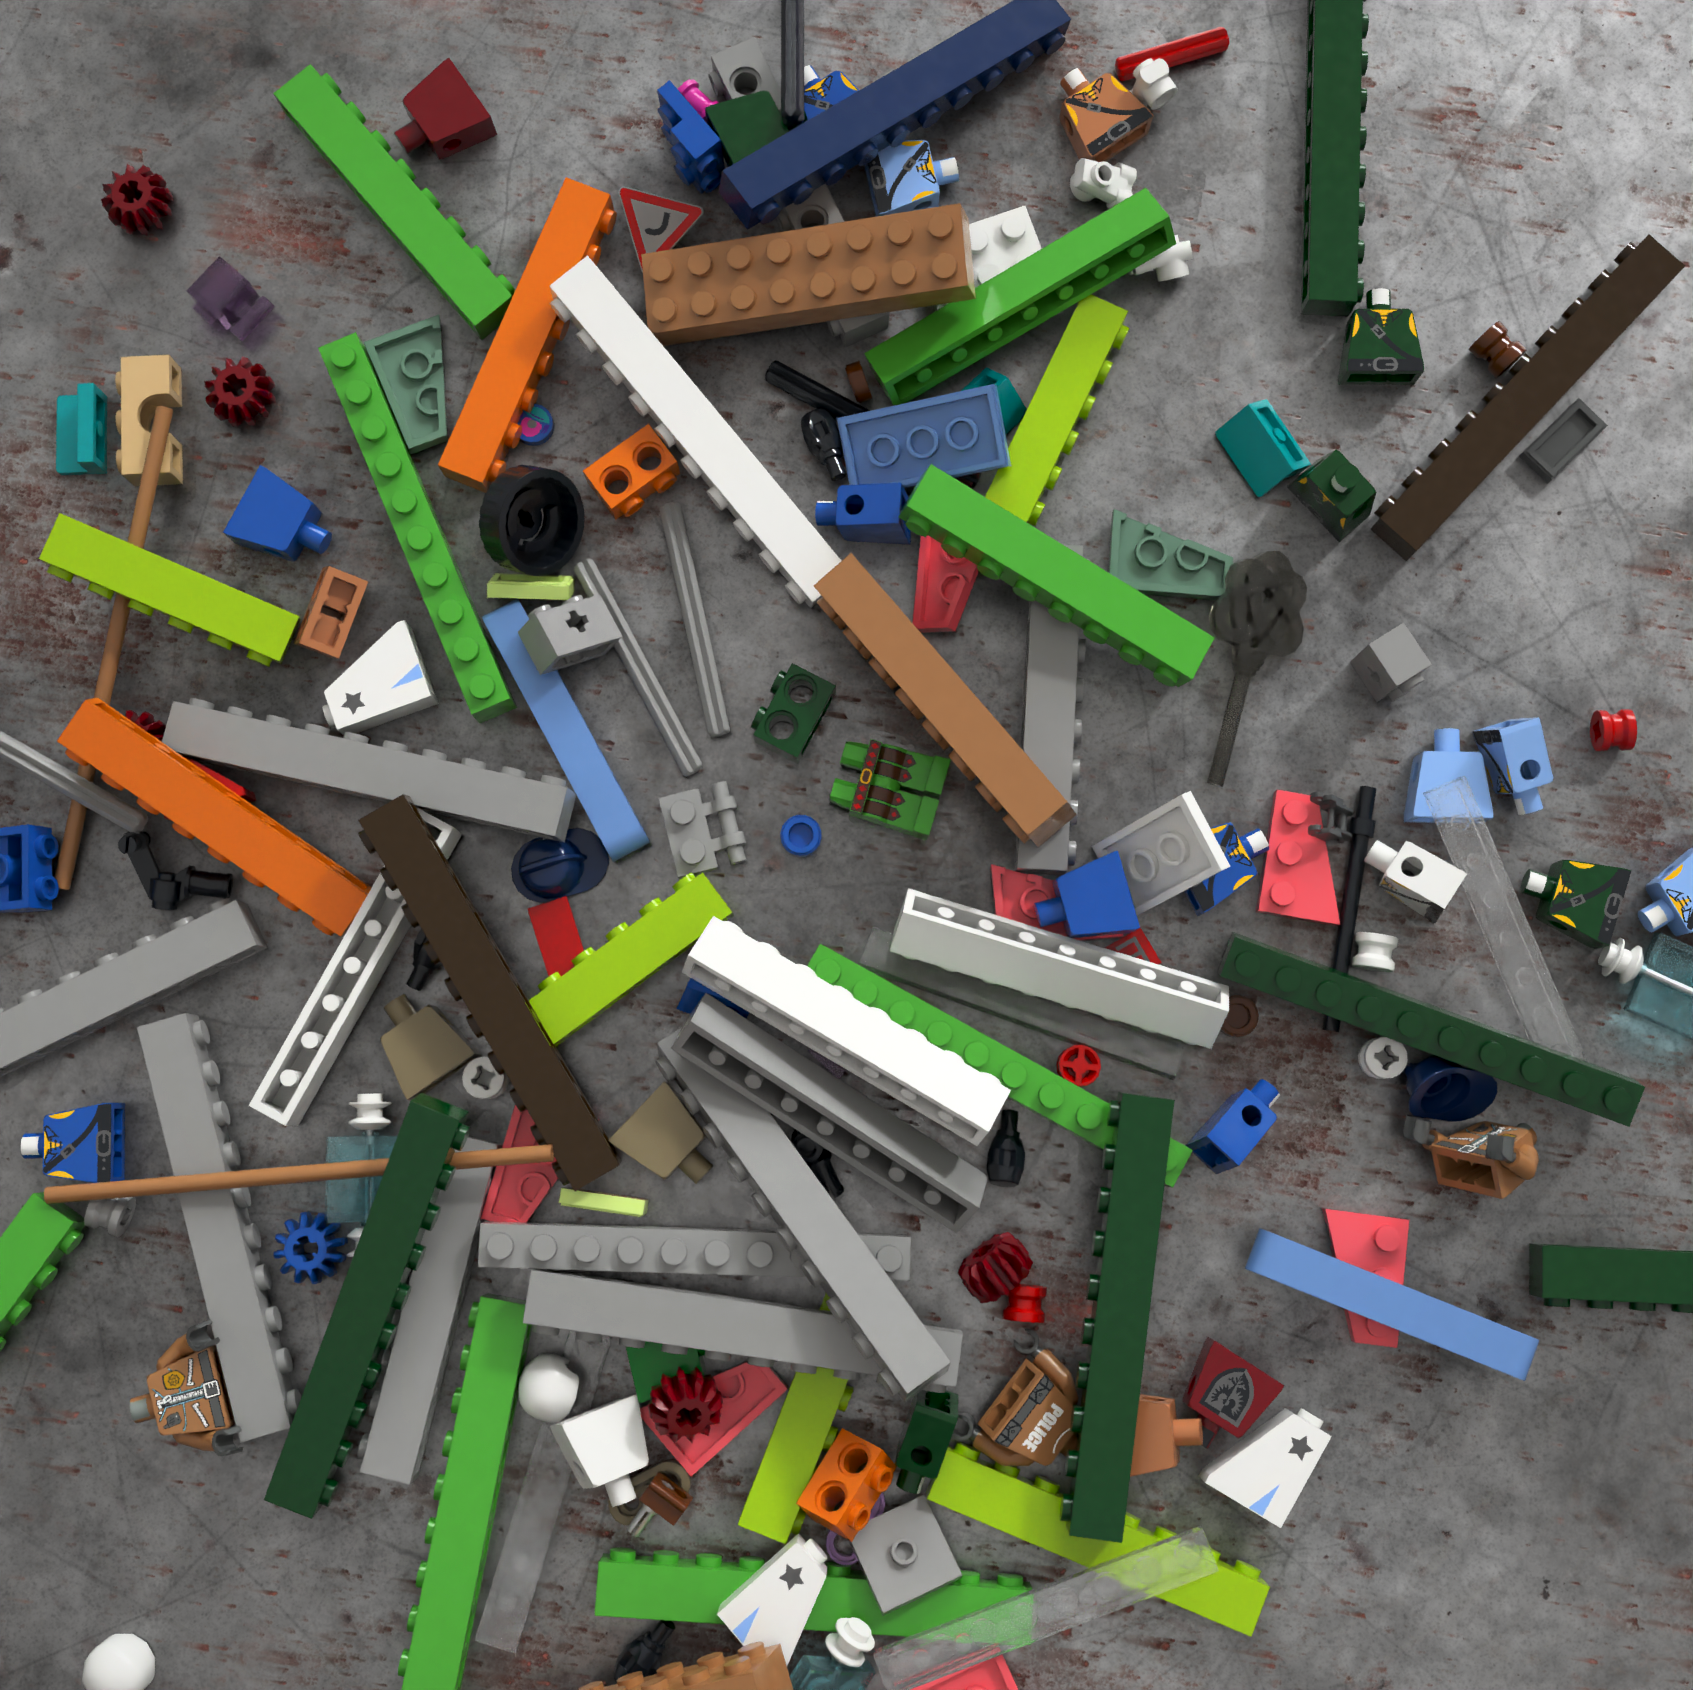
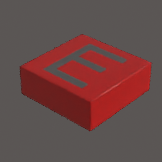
(1135, 945)

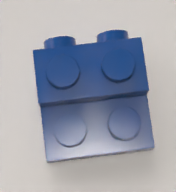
(693, 141)
(27, 869)

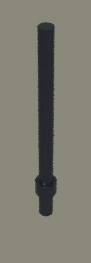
(1362, 829)

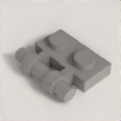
(690, 834)

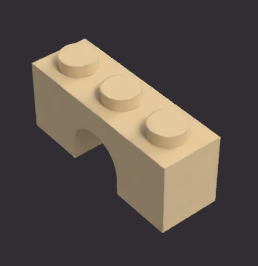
(142, 387)

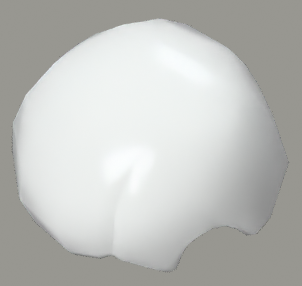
(547, 1388)
(119, 1664)

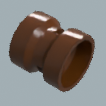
(1497, 349)

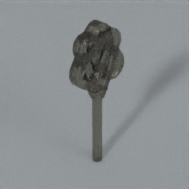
(1249, 621)

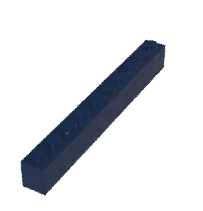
(891, 109)

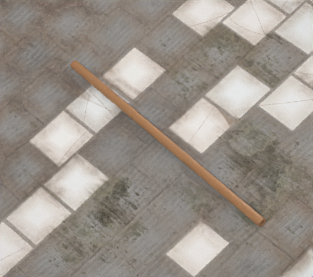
(116, 631)
(281, 1175)

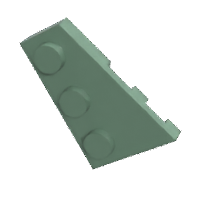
(413, 381)
(1164, 563)

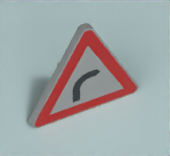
(656, 221)

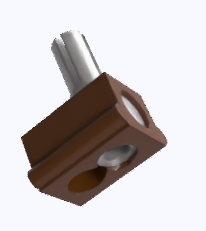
(661, 1498)

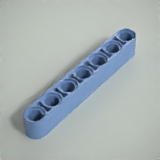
(568, 737)
(1392, 1304)

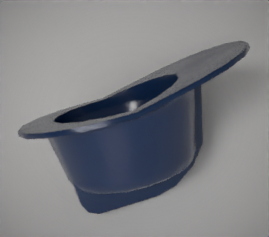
(557, 869)
(1447, 1090)

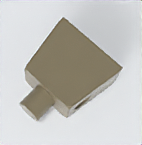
(424, 1047)
(664, 1136)

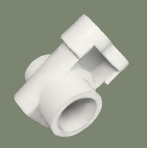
(1153, 83)
(1102, 181)
(1169, 263)

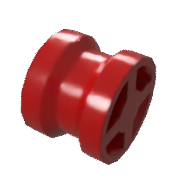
(1613, 730)
(1086, 1065)
(1025, 1304)

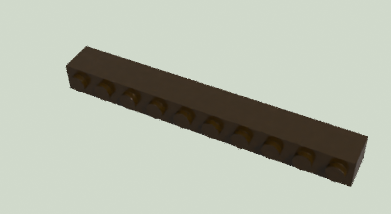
(1527, 397)
(489, 991)

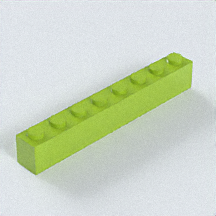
(1032, 1513)

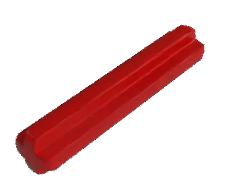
(1175, 52)

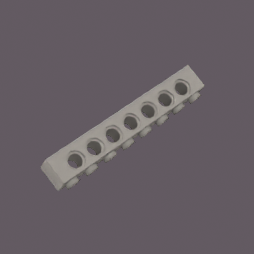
(746, 67)

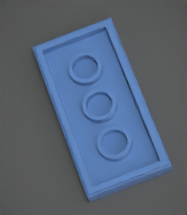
(951, 431)

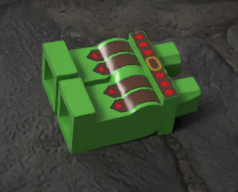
(882, 777)

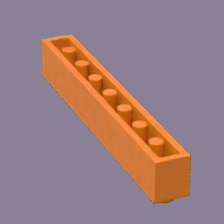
(525, 339)
(214, 815)

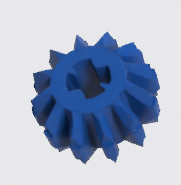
(304, 1262)

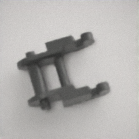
(1333, 806)

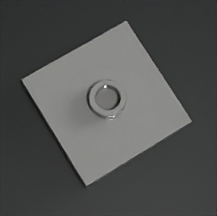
(904, 1555)

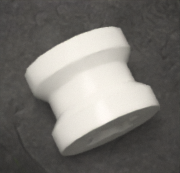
(1375, 952)
(1373, 1057)
(489, 1078)

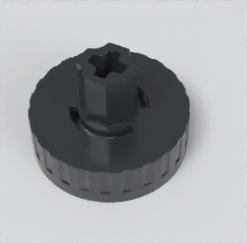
(514, 513)

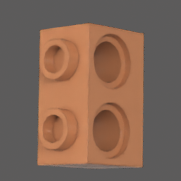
(330, 612)

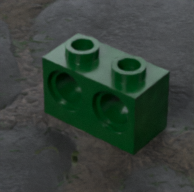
(802, 716)

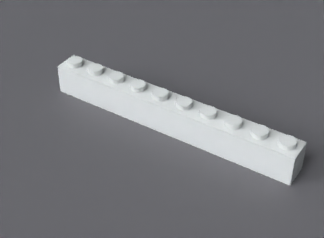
(695, 428)

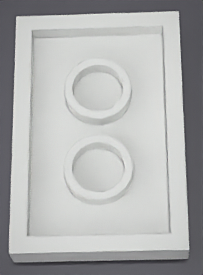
(1000, 244)
(1165, 852)

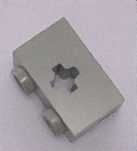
(569, 633)
(1391, 664)

